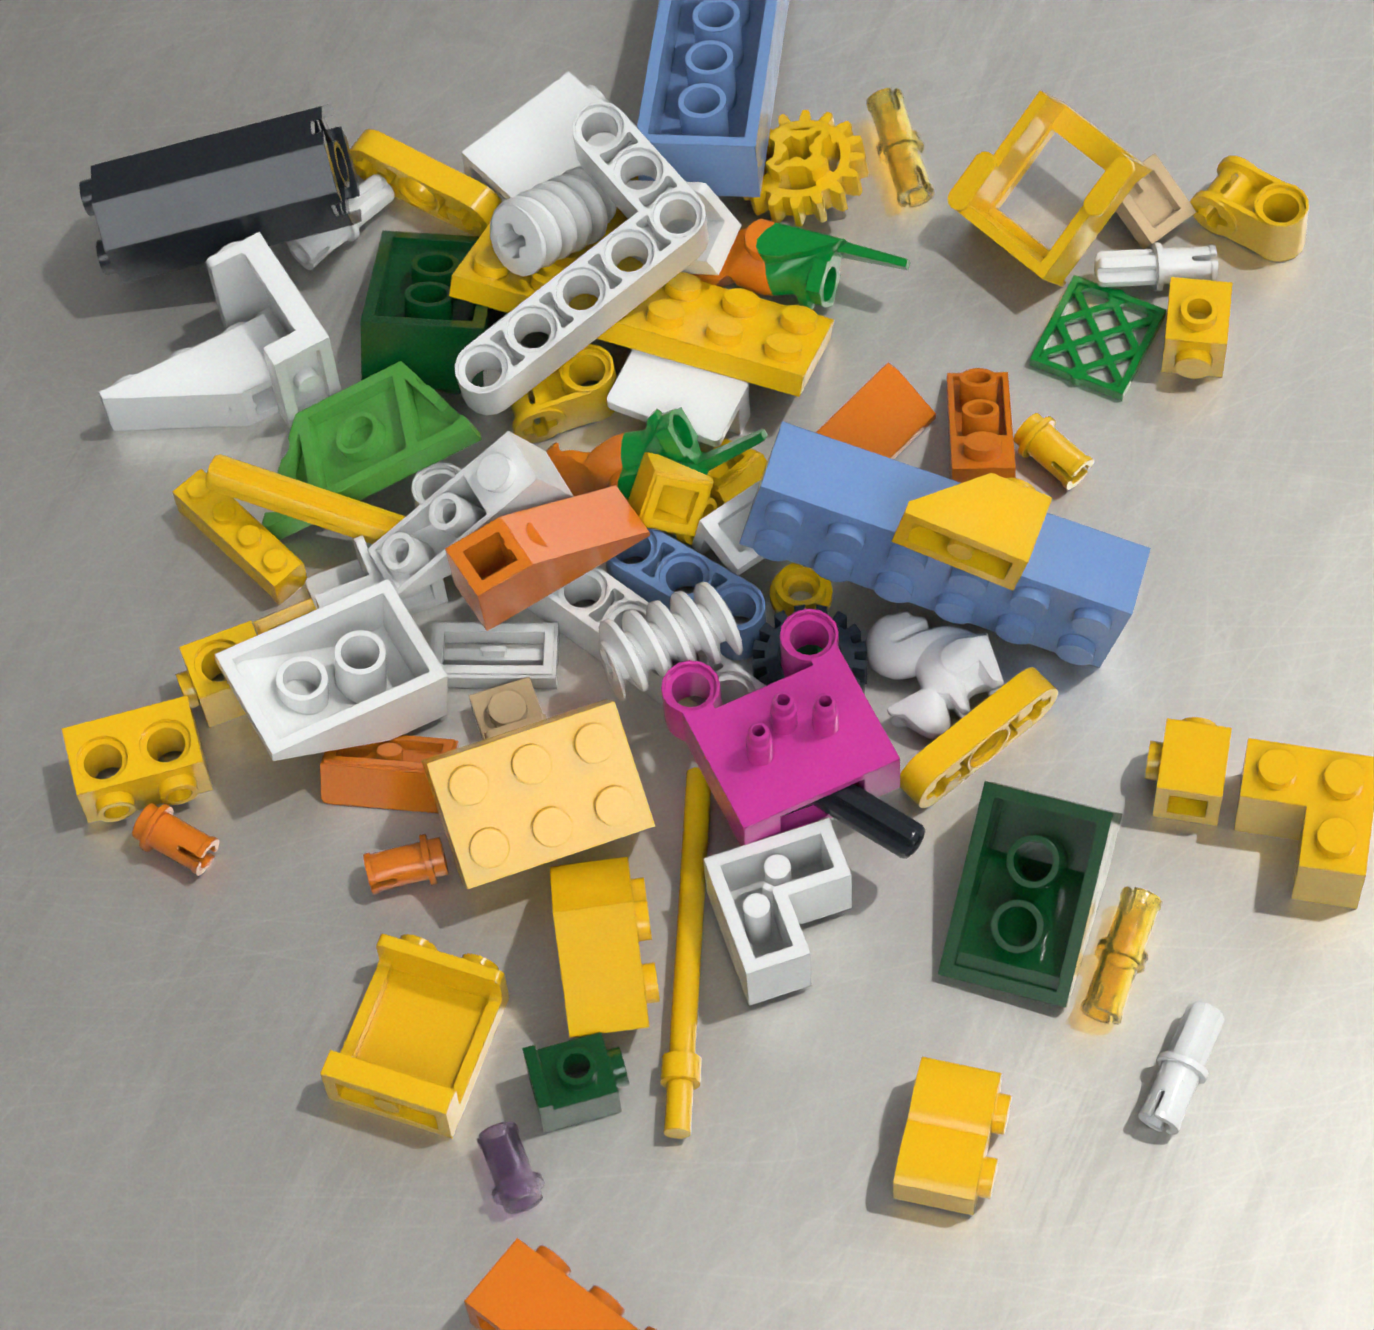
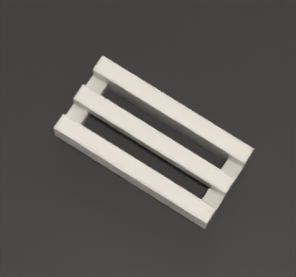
(495, 664)

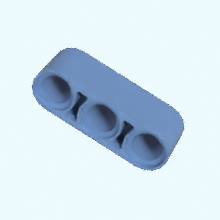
(675, 565)

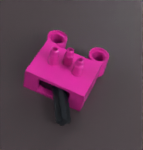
(795, 746)

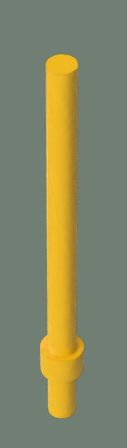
(681, 1065)

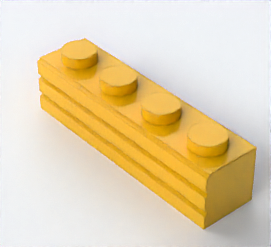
(241, 537)

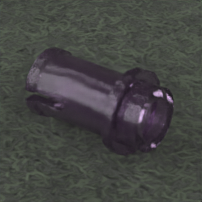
(515, 1181)

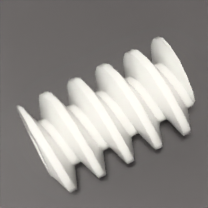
(550, 222)
(666, 637)

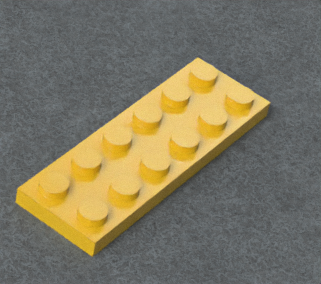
(681, 321)

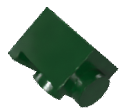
(570, 1100)

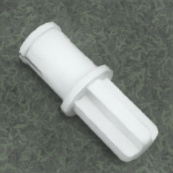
(374, 196)
(1154, 266)
(1182, 1067)

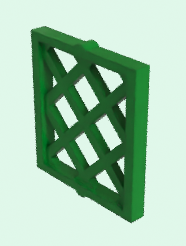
(1116, 300)

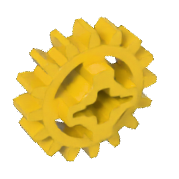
(805, 171)

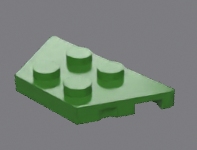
(370, 438)

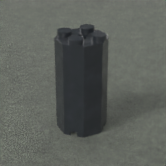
(200, 194)

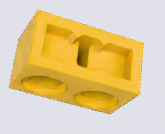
(135, 744)

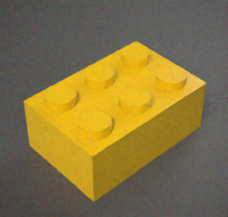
(538, 793)

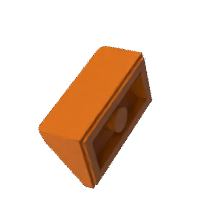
(881, 415)
(382, 774)

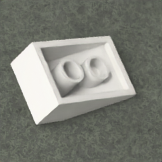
(338, 676)

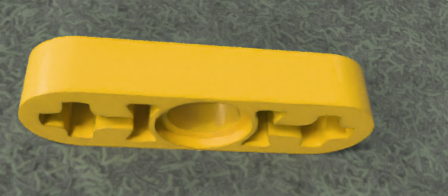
(425, 182)
(977, 737)

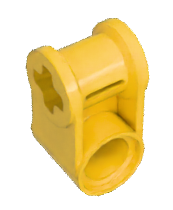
(1254, 210)
(562, 401)

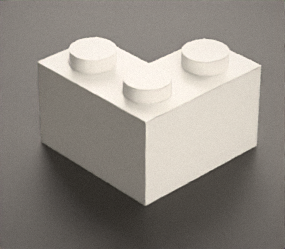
(765, 896)

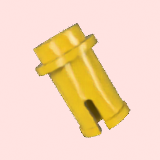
(1052, 450)

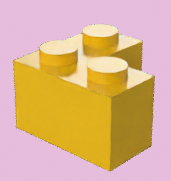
(1315, 799)
(598, 933)

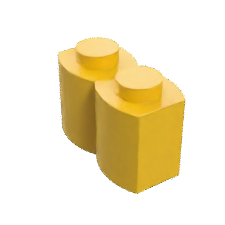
(949, 1135)

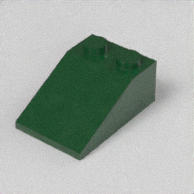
(411, 310)
(1029, 893)

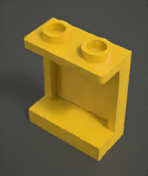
(419, 1035)

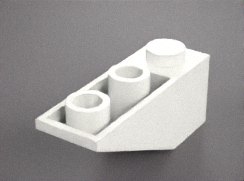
(200, 386)
(496, 483)

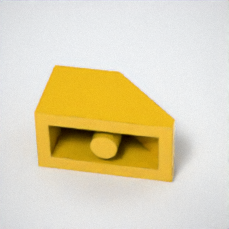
(977, 526)

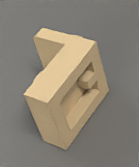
(1154, 205)
(506, 708)

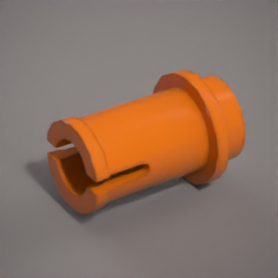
(174, 838)
(406, 864)

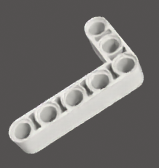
(596, 270)

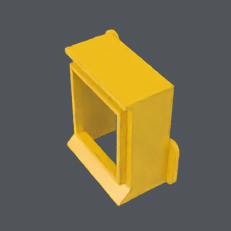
(994, 176)

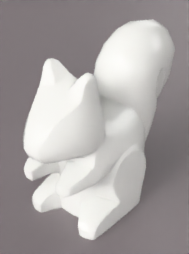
(945, 660)

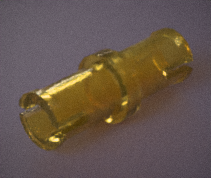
(900, 147)
(1121, 955)

